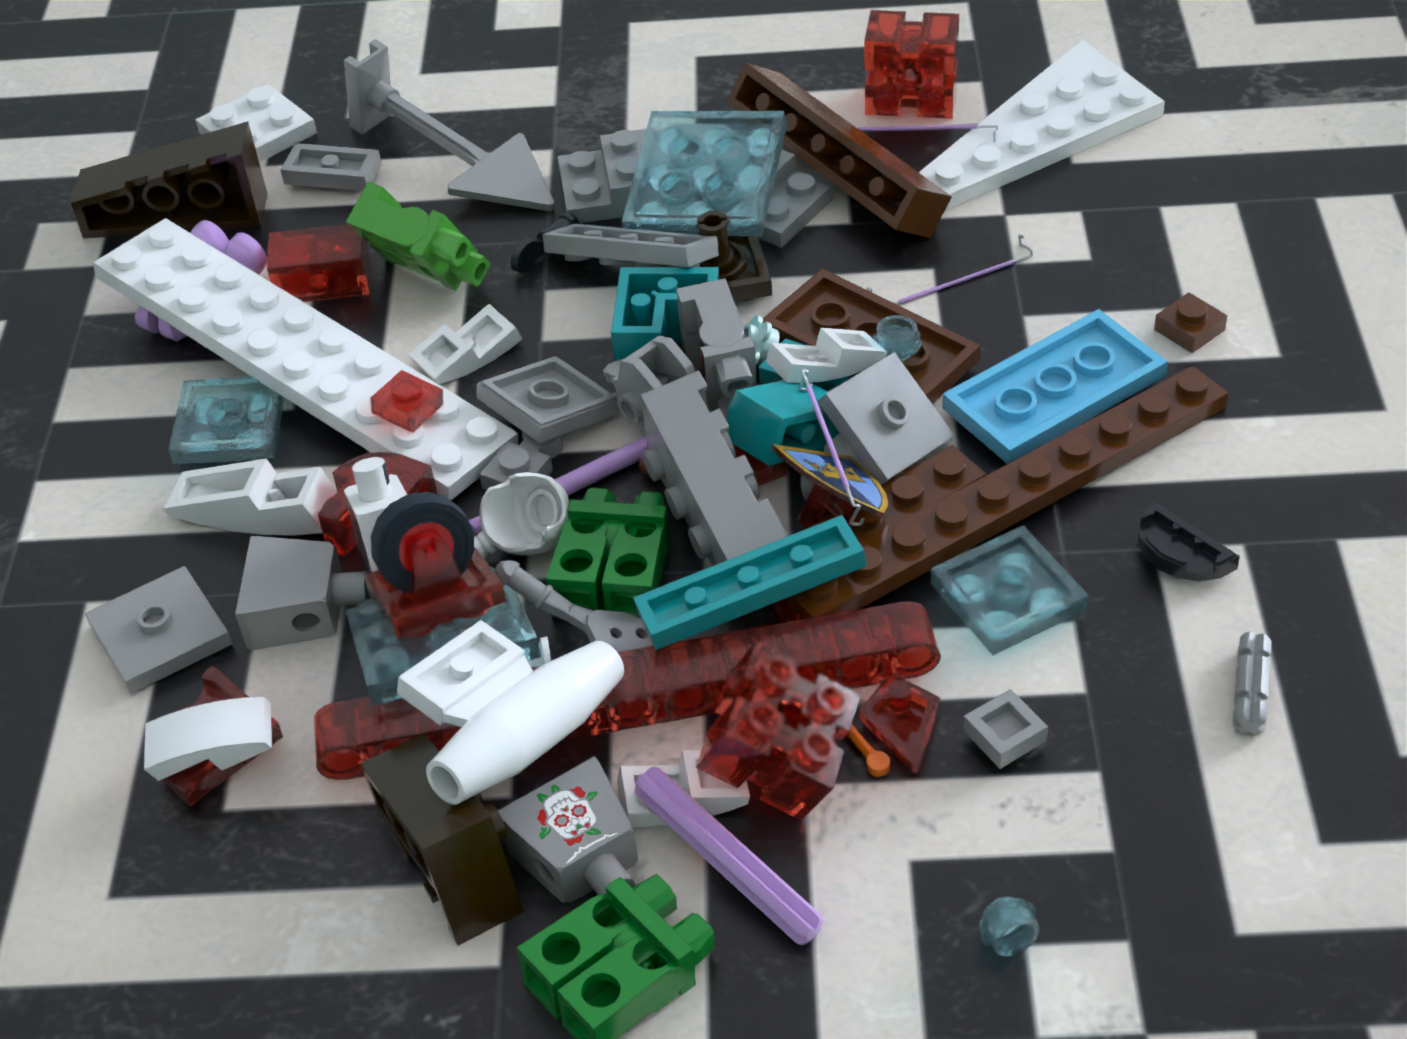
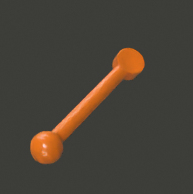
(877, 761)

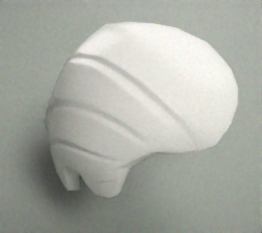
(522, 515)

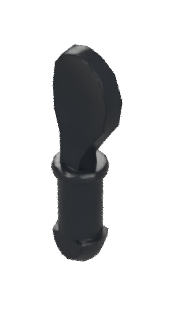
(530, 249)

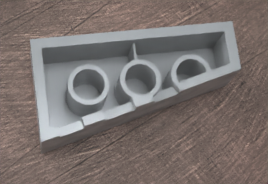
(701, 474)

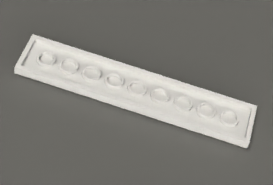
(295, 351)

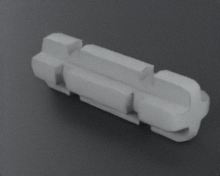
(1252, 683)

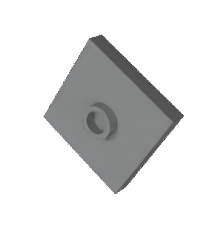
(547, 399)
(886, 418)
(158, 629)

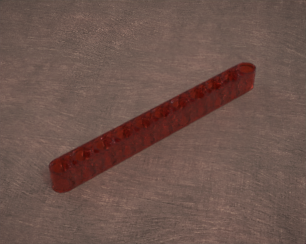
(666, 683)

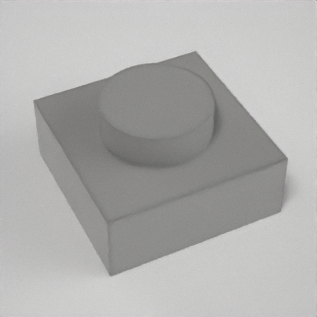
(1005, 728)

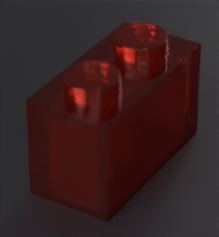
(319, 262)

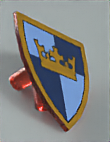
(828, 489)

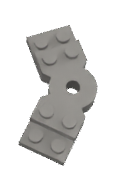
(600, 182)

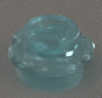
(898, 335)
(1009, 925)

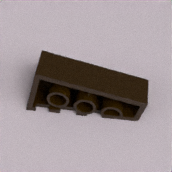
(183, 181)

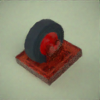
(428, 566)

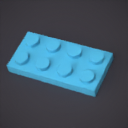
(1054, 385)

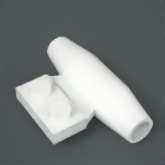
(502, 705)

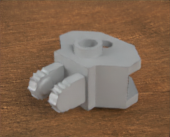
(643, 371)

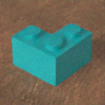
(649, 306)

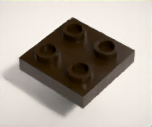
(738, 260)

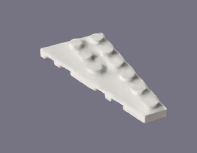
(1054, 116)

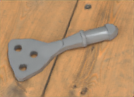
(596, 624)

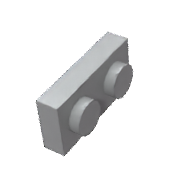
(330, 167)

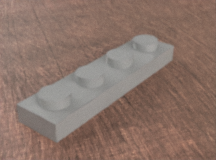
(620, 245)

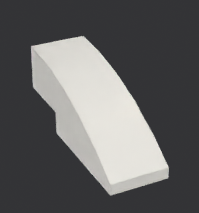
(252, 498)

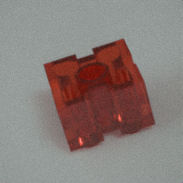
(911, 64)
(779, 731)

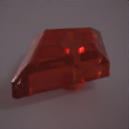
(901, 718)

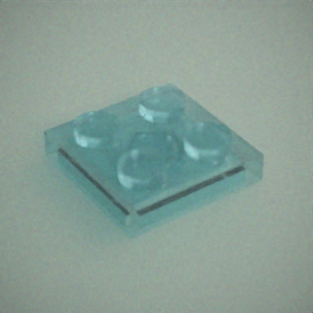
(225, 421)
(1008, 589)

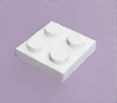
(271, 117)

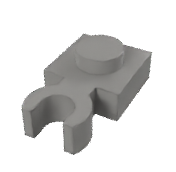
(521, 458)

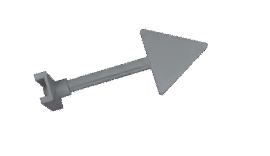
(503, 176)

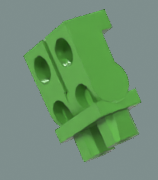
(416, 240)

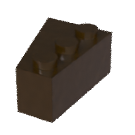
(449, 842)

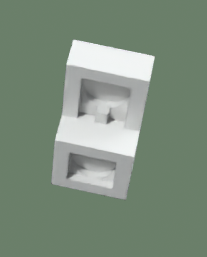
(453, 354)
(834, 356)
(214, 731)
(704, 788)

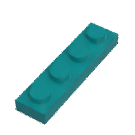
(749, 582)

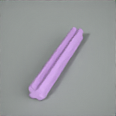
(729, 856)

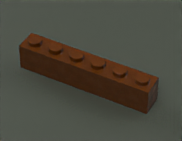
(844, 153)

